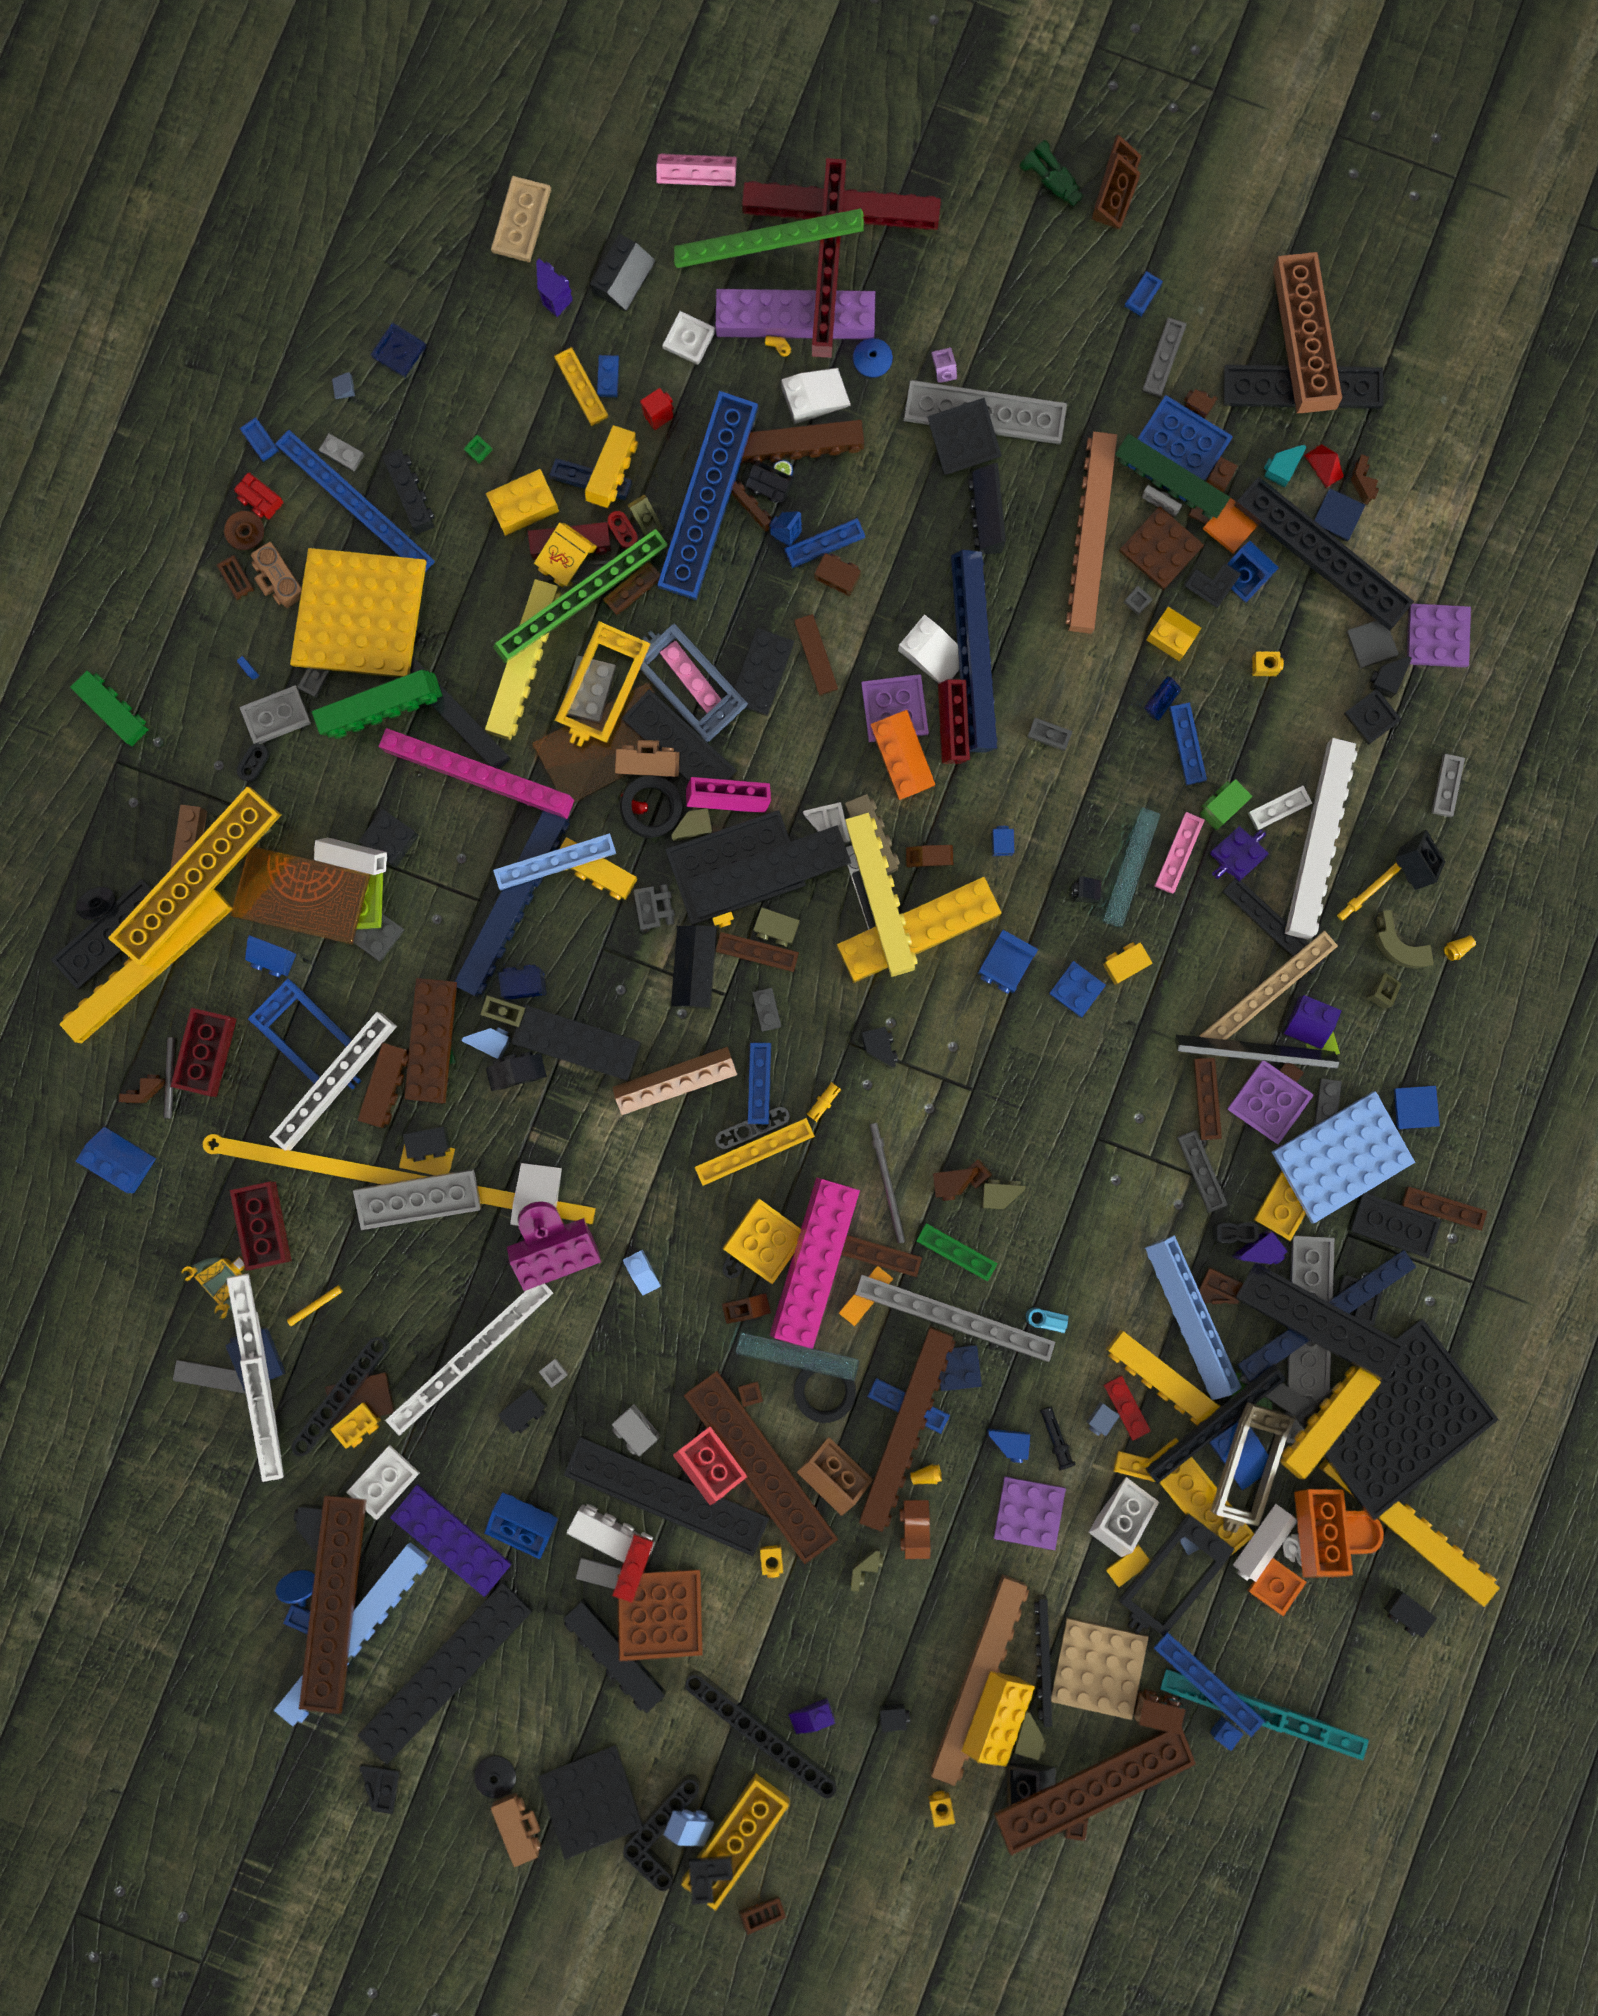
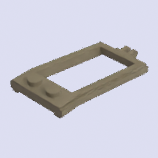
(1263, 1419)

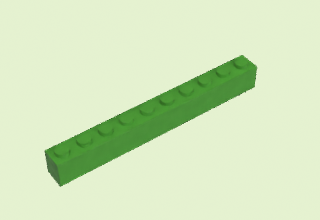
(580, 596)

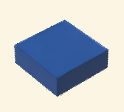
(246, 666)

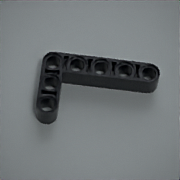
(657, 1828)

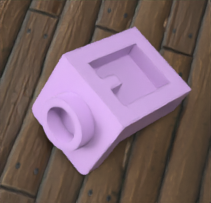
(944, 365)

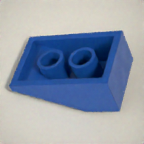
(1252, 1458)

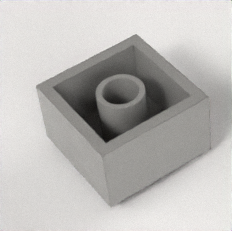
(635, 1430)

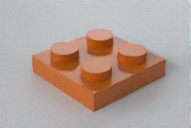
(1277, 1586)

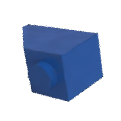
(1012, 1443)

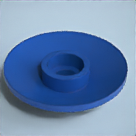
(872, 366)

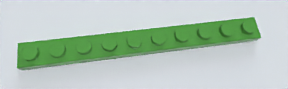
(769, 238)

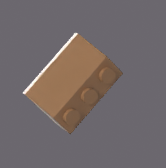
(835, 1476)

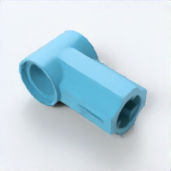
(1049, 1320)

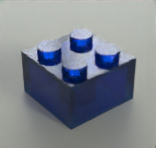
(522, 983)

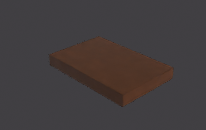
(373, 1392)

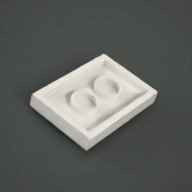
(383, 1482)

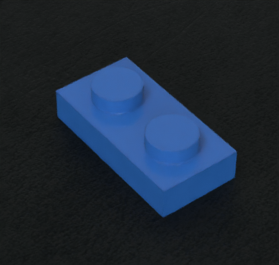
(608, 376)

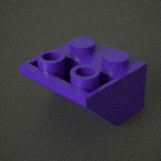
(552, 288)

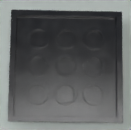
(590, 1802)

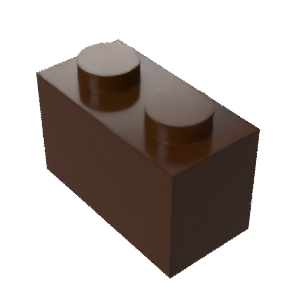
(837, 574)

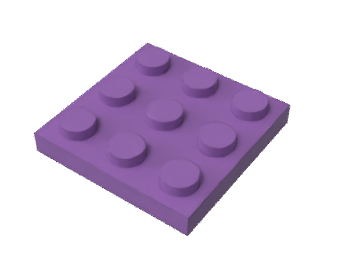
(1439, 635)
(892, 696)
(1270, 1101)
(1029, 1513)

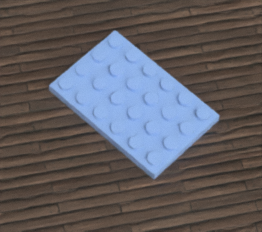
(1343, 1157)

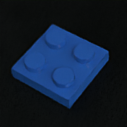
(1077, 989)

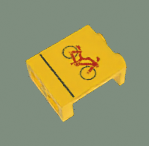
(564, 554)

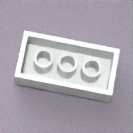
(603, 1532)

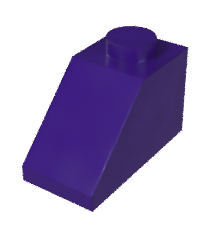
(812, 1717)

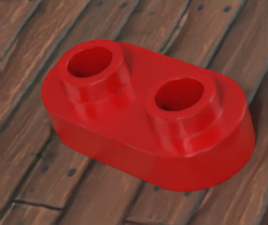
(622, 531)

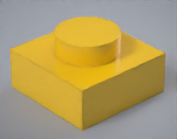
(723, 920)

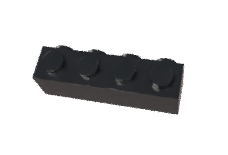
(408, 491)

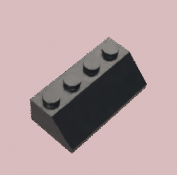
(987, 510)
(694, 966)

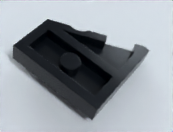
(381, 1786)

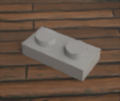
(341, 452)

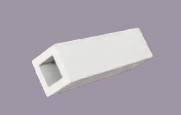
(350, 856)
(1265, 1543)

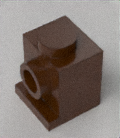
(1199, 402)

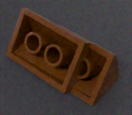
(1118, 184)

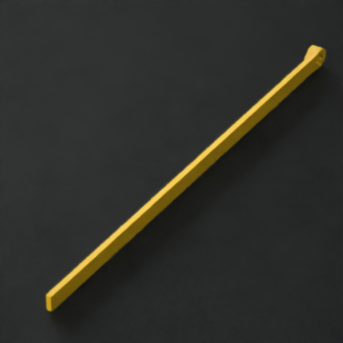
(365, 1172)

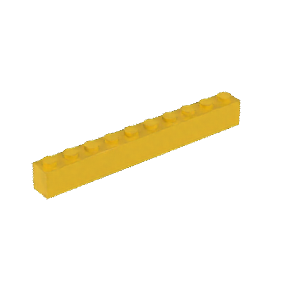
(133, 978)
(1433, 1547)

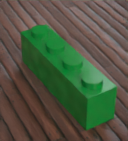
(109, 707)

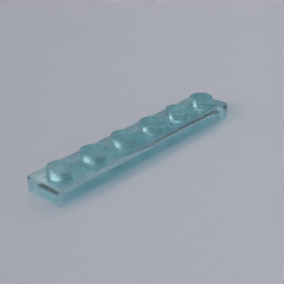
(1131, 867)
(797, 1356)

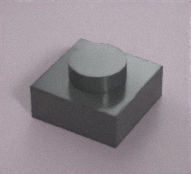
(1137, 600)

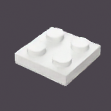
(689, 338)

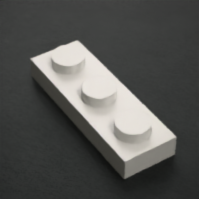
(1280, 808)

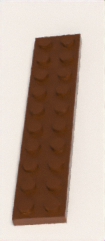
(764, 1469)
(332, 1604)
(1093, 1790)

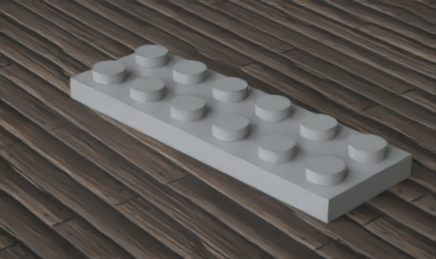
(417, 1199)

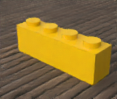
(610, 467)
(604, 875)

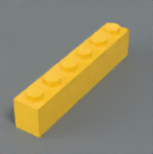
(1162, 1377)
(1329, 1422)

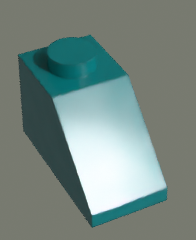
(1283, 465)

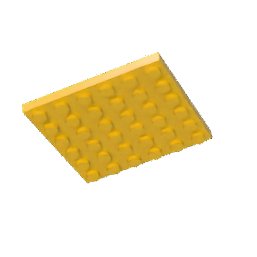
(358, 613)

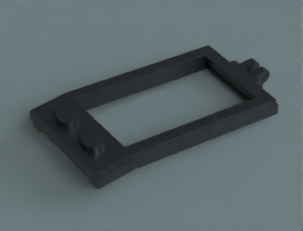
(1202, 1538)

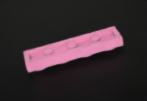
(690, 676)
(1179, 853)

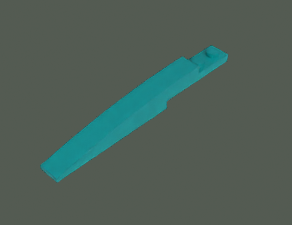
(1277, 1718)

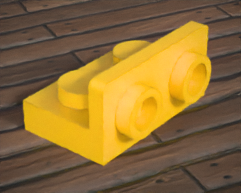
(355, 1425)

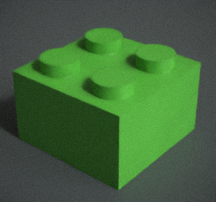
(1221, 808)

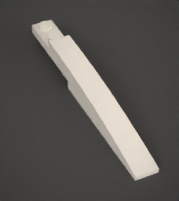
(468, 1358)
(255, 1377)

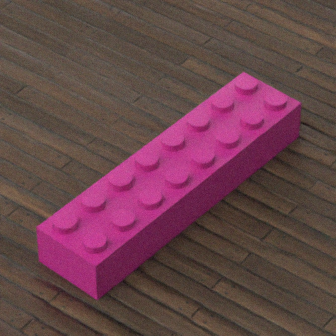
(814, 1263)

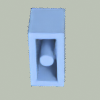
(689, 1828)

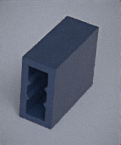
(274, 1364)

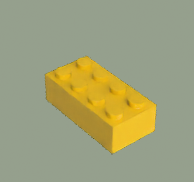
(998, 1719)

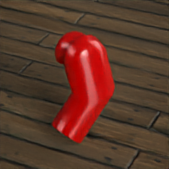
(639, 807)

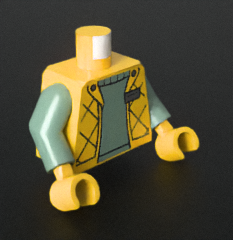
(213, 1276)

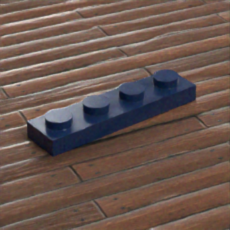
(580, 475)

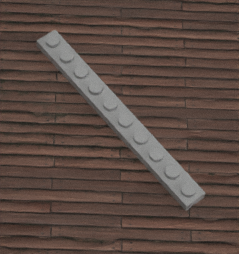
(955, 1318)

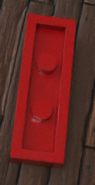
(1126, 1407)
(633, 1568)

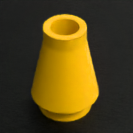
(1458, 948)
(928, 1475)

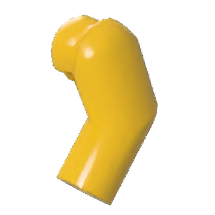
(779, 343)

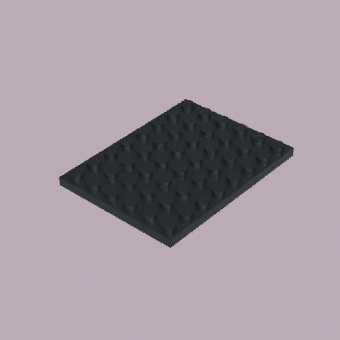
(1407, 1424)

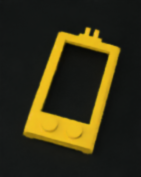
(617, 641)

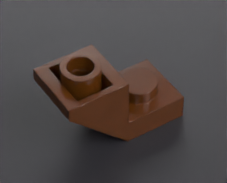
(1364, 485)
(929, 856)
(148, 1088)

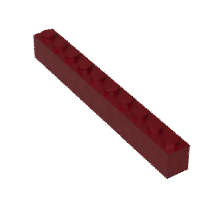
(807, 203)
(828, 262)

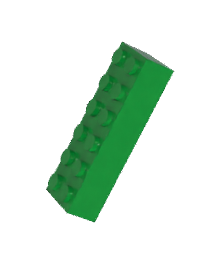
(377, 703)

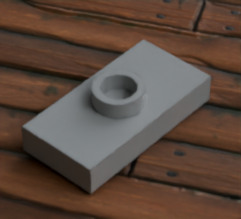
(1161, 499)

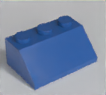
(116, 1160)
(521, 1525)

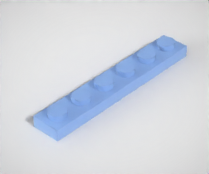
(554, 861)

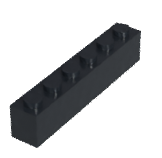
(603, 1643)

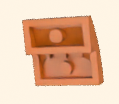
(1230, 527)

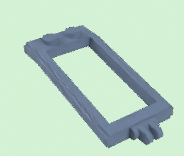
(722, 713)

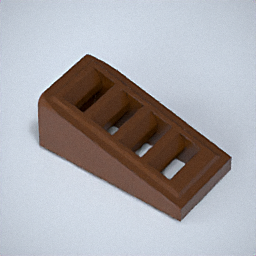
(759, 1908)

